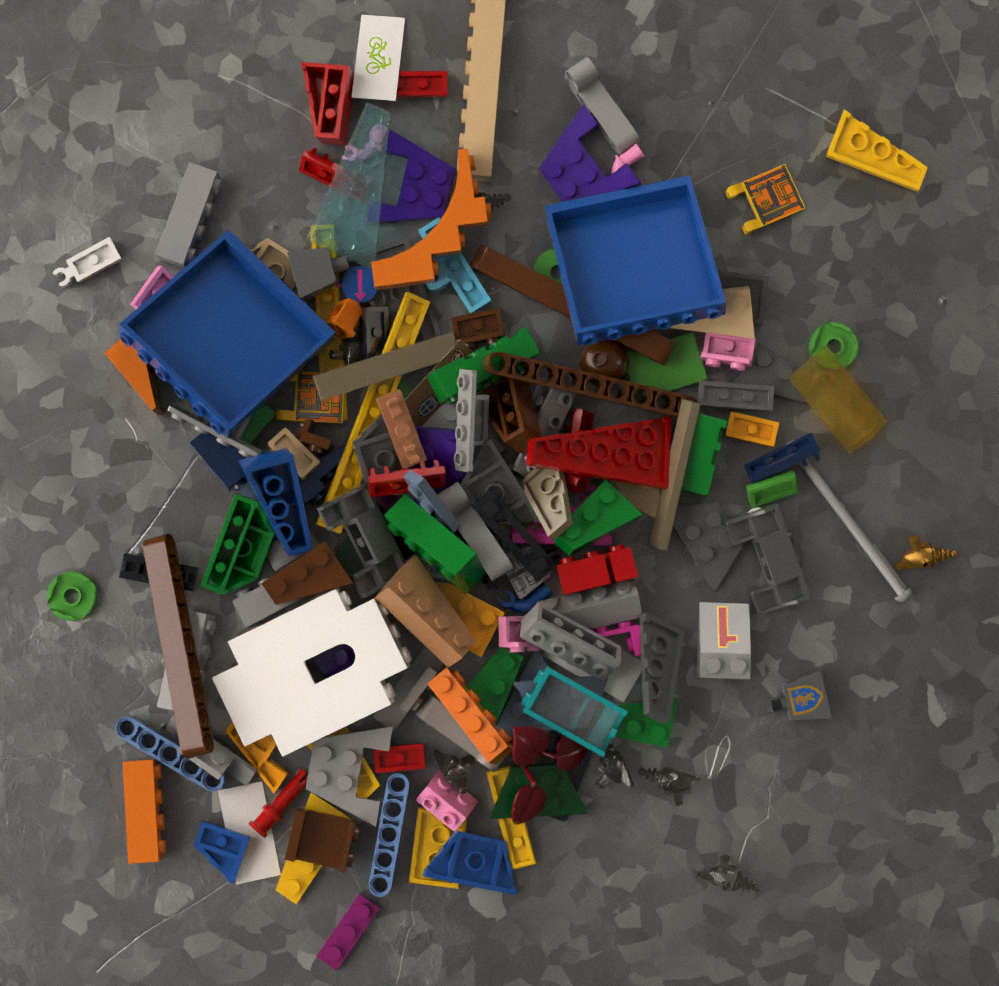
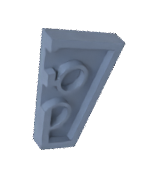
(430, 501)

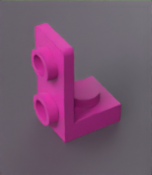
(633, 642)

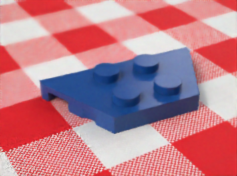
(473, 862)

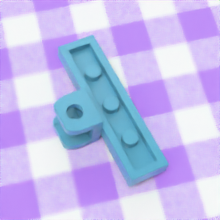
(456, 272)

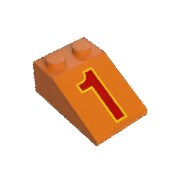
(137, 373)

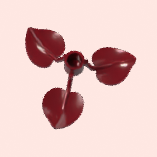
(527, 747)

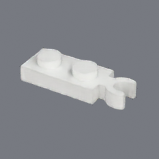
(89, 262)

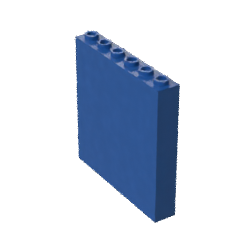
(635, 260)
(226, 333)

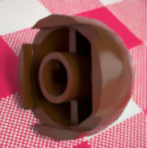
(606, 359)

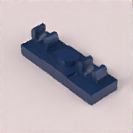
(783, 458)

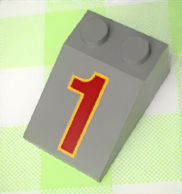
(724, 641)

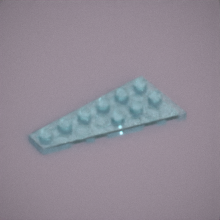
(352, 206)

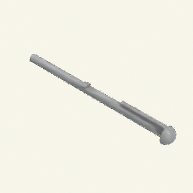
(871, 550)

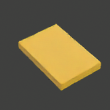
(428, 840)

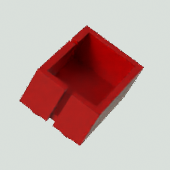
(596, 569)

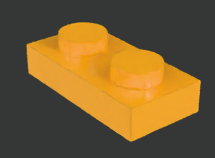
(751, 429)

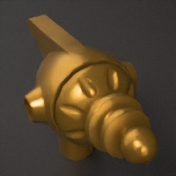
(923, 555)

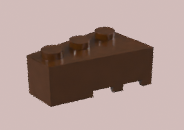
(513, 412)
(307, 576)

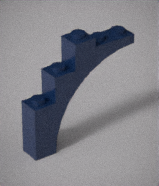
(224, 465)

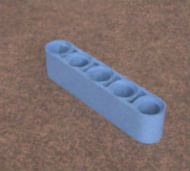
(158, 751)
(389, 846)

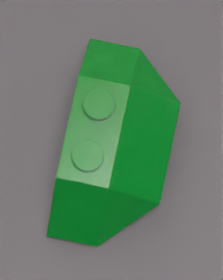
(239, 547)

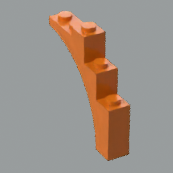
(416, 263)

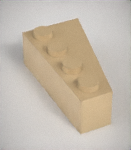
(736, 320)

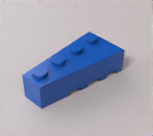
(280, 496)

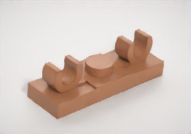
(401, 429)

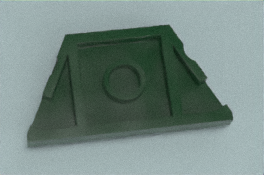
(560, 792)

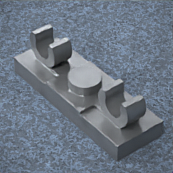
(735, 396)

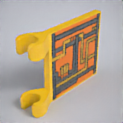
(770, 197)
(309, 404)

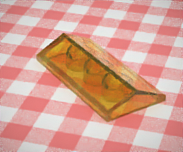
(838, 399)

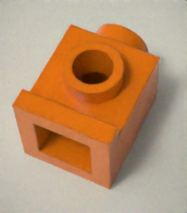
(345, 318)

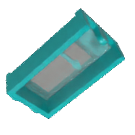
(573, 710)

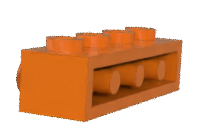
(470, 715)
(143, 811)

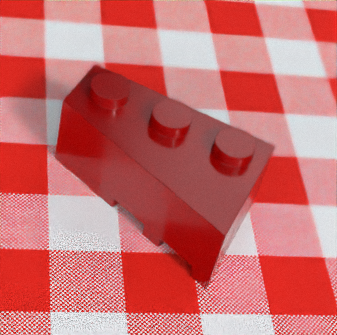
(330, 100)

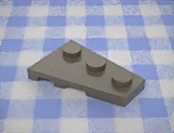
(549, 499)

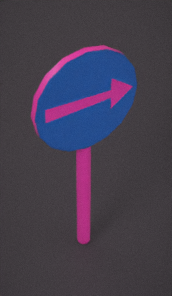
(358, 284)

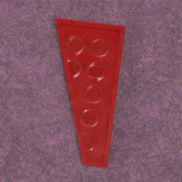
(619, 453)

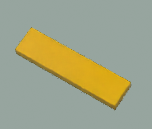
(516, 836)

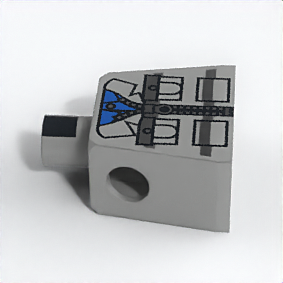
(520, 577)

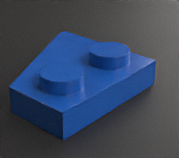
(222, 848)

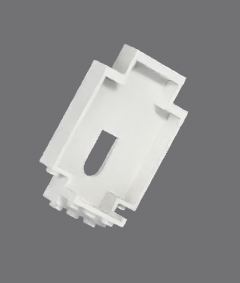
(274, 687)

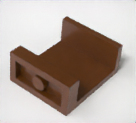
(322, 839)

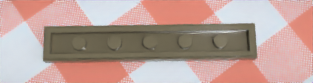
(383, 366)
(678, 462)

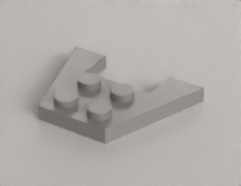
(337, 768)

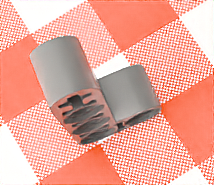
(587, 88)
(475, 532)
(437, 716)

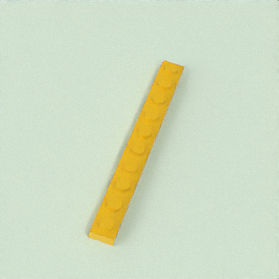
(403, 333)

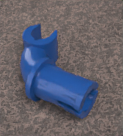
(540, 594)

